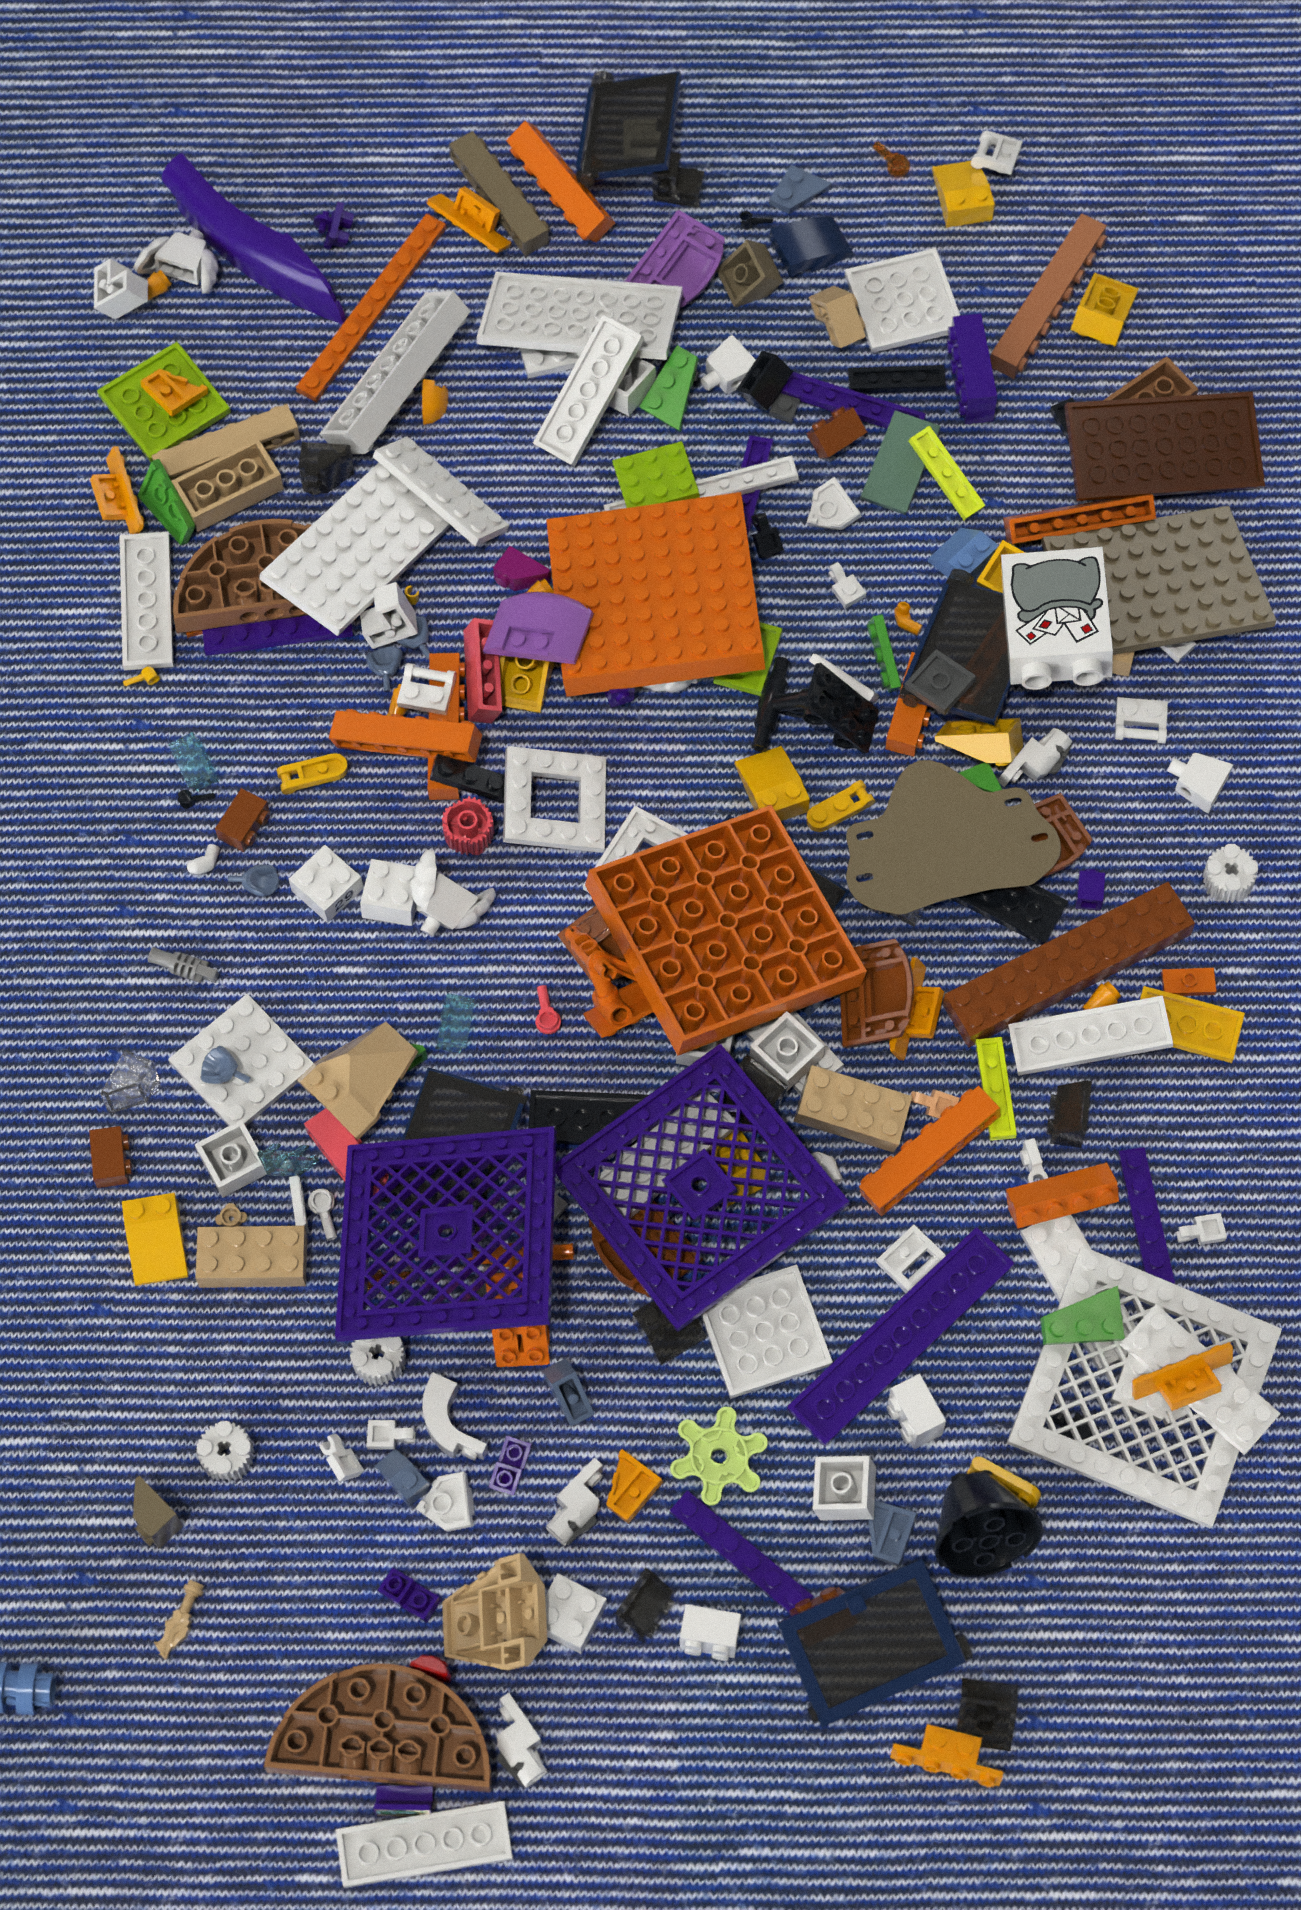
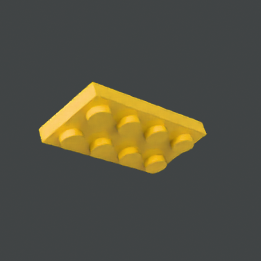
(1200, 1025)

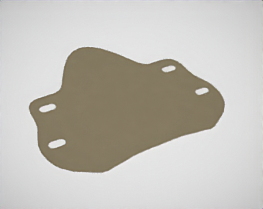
(946, 842)

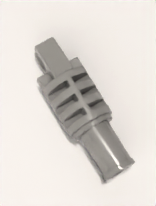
(183, 965)

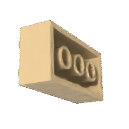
(228, 484)
(852, 1108)
(251, 1256)

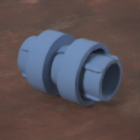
(26, 1688)

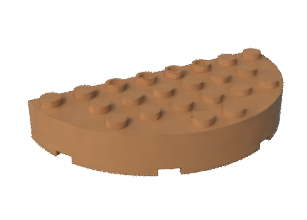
(223, 579)
(382, 1729)

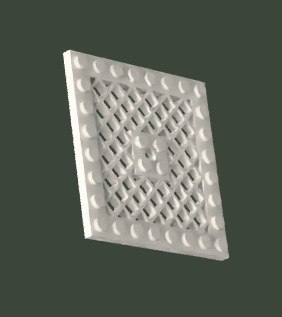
(1030, 1435)

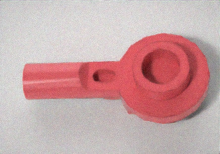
(547, 1020)

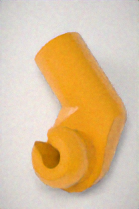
(904, 620)

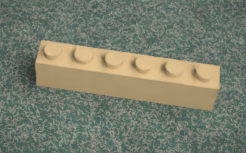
(272, 428)

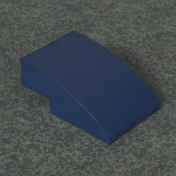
(810, 244)

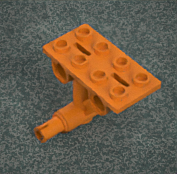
(612, 1006)
(522, 1344)

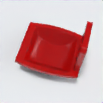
(432, 1667)

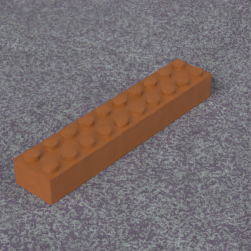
(1068, 964)

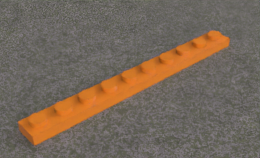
(371, 308)

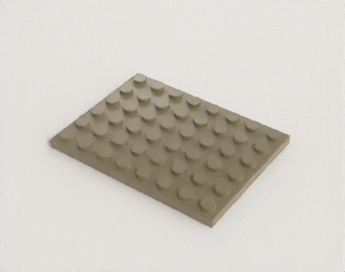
(1175, 579)

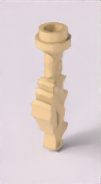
(178, 1626)

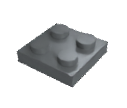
(940, 682)

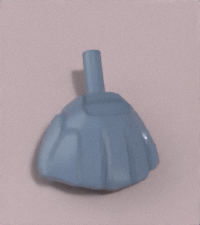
(420, 639)
(385, 663)
(258, 880)
(220, 1067)

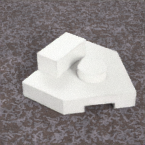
(832, 507)
(449, 1502)

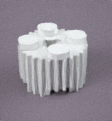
(1241, 872)
(385, 1367)
(224, 1437)

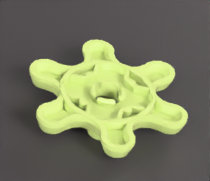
(719, 1437)

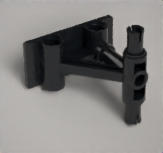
(824, 702)

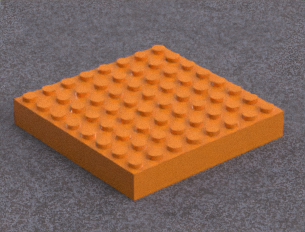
(663, 591)
(724, 929)

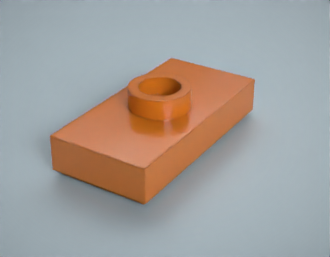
(1189, 981)

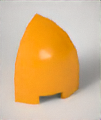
(433, 401)

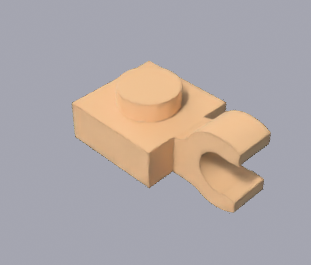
(935, 1103)

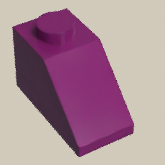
(519, 571)

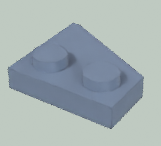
(797, 189)
(890, 1532)

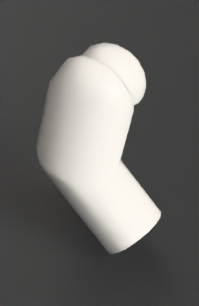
(204, 863)
(829, 1165)

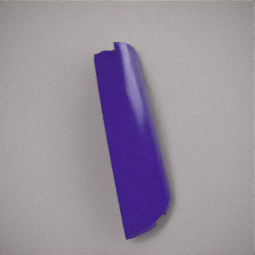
(251, 247)

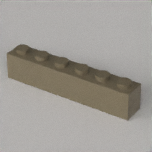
(496, 187)

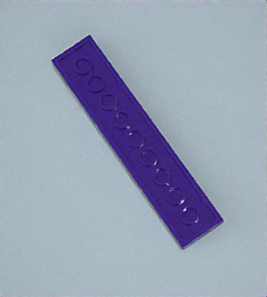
(900, 1336)

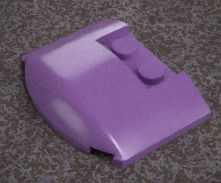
(681, 256)
(539, 627)

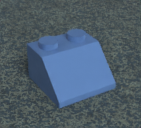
(966, 551)

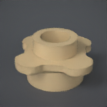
(231, 1210)

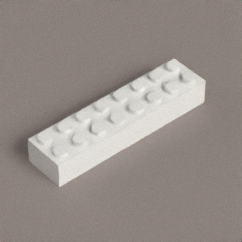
(396, 371)

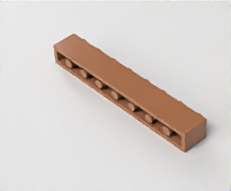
(1048, 295)

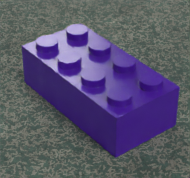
(972, 369)

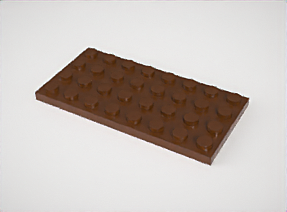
(1164, 445)

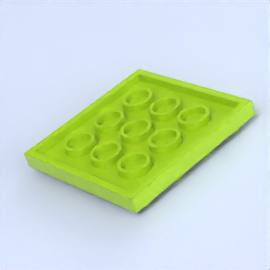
(145, 419)

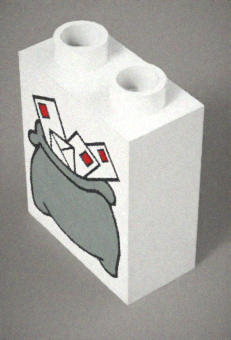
(1057, 617)

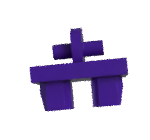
(338, 218)

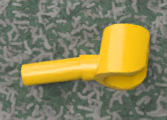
(413, 599)
(147, 674)

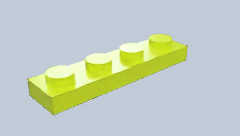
(946, 472)
(996, 1085)

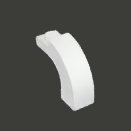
(436, 1406)

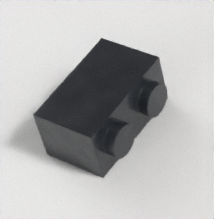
(764, 380)

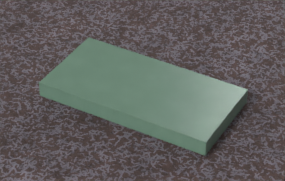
(897, 465)

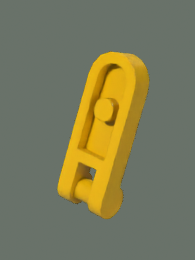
(312, 772)
(839, 807)
(1022, 1489)

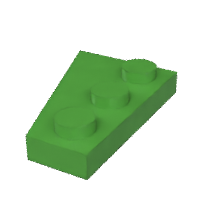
(671, 389)
(165, 503)
(883, 653)
(1086, 1321)

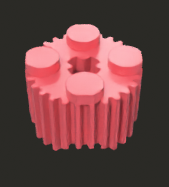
(458, 832)

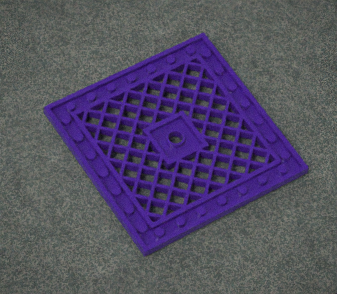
(765, 1247)
(485, 1313)

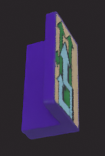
(403, 1800)

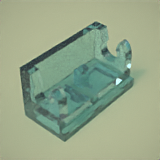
(193, 762)
(454, 1023)
(286, 1162)

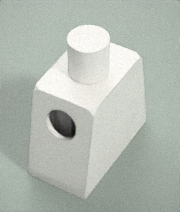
(727, 366)
(1200, 779)

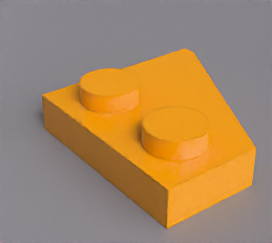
(172, 391)
(631, 1487)

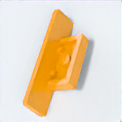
(473, 216)
(115, 493)
(924, 1013)
(1185, 1380)
(948, 1753)

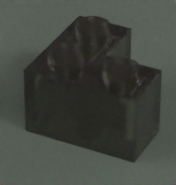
(678, 184)

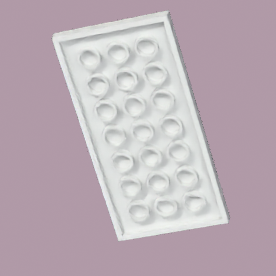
(565, 310)
(354, 549)

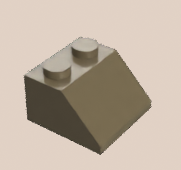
(749, 273)
(154, 1518)

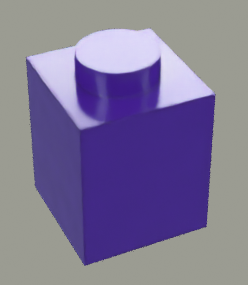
(1090, 890)

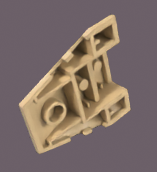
(360, 1077)
(498, 1616)

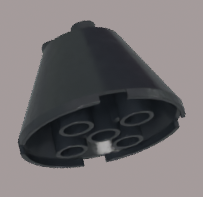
(983, 1526)

